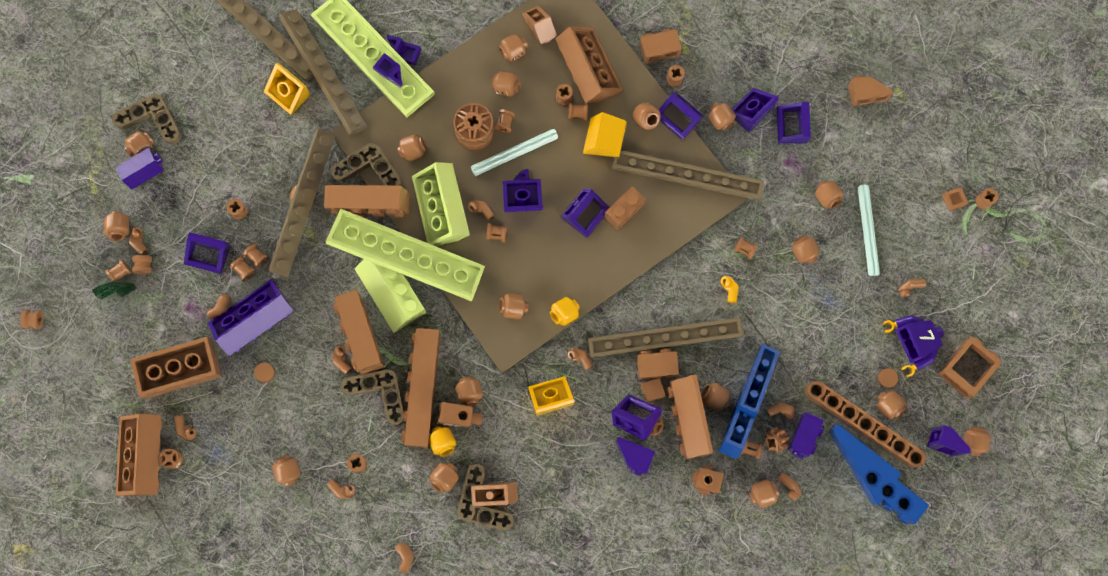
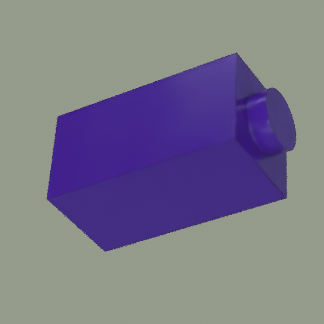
(140, 168)
(805, 436)

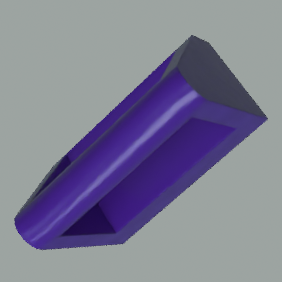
(685, 107)
(804, 123)
(578, 206)
(195, 239)
(632, 423)
(947, 441)

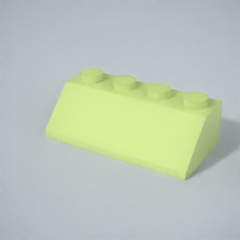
(440, 204)
(391, 294)

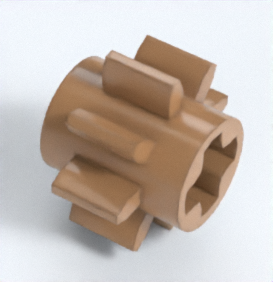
(776, 439)

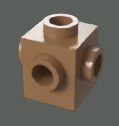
(715, 480)

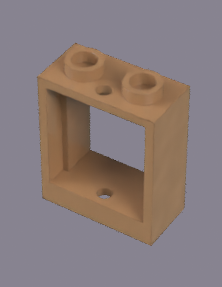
(960, 383)

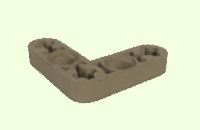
(155, 112)
(373, 161)
(385, 389)
(477, 510)

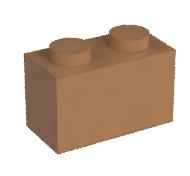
(660, 46)
(624, 208)
(657, 365)

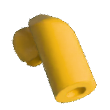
(731, 287)

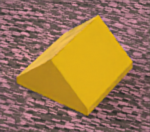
(286, 89)
(605, 135)
(551, 395)

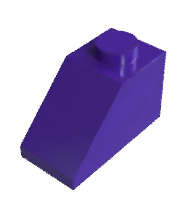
(635, 456)

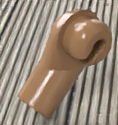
(481, 207)
(911, 284)
(580, 356)
(783, 408)
(182, 430)
(341, 491)

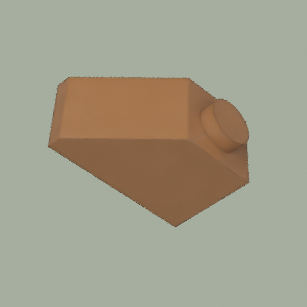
(540, 25)
(867, 90)
(494, 494)

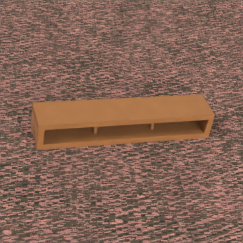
(422, 388)

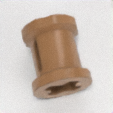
(675, 70)
(561, 90)
(578, 111)
(504, 121)
(982, 201)
(240, 213)
(496, 232)
(745, 247)
(255, 255)
(242, 269)
(118, 271)
(757, 446)
(351, 465)

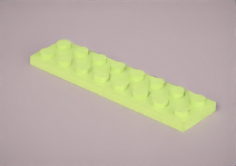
(365, 48)
(405, 254)

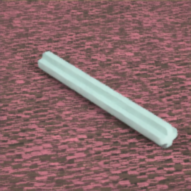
(514, 152)
(868, 230)

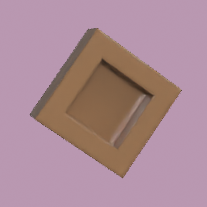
(955, 199)
(653, 390)

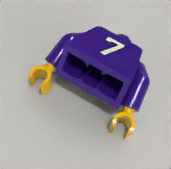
(918, 339)

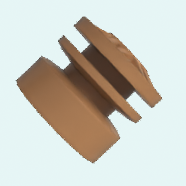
(476, 136)

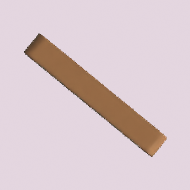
(874, 425)

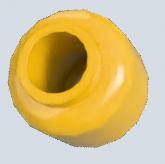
(564, 311)
(442, 441)

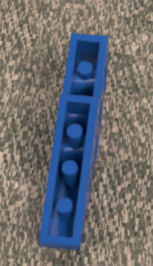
(749, 402)
(865, 461)

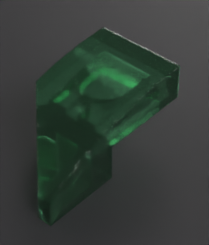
(109, 288)

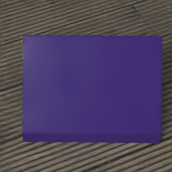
(754, 108)
(522, 195)

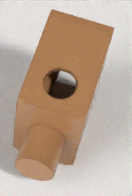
(448, 415)

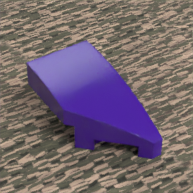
(407, 51)
(389, 70)

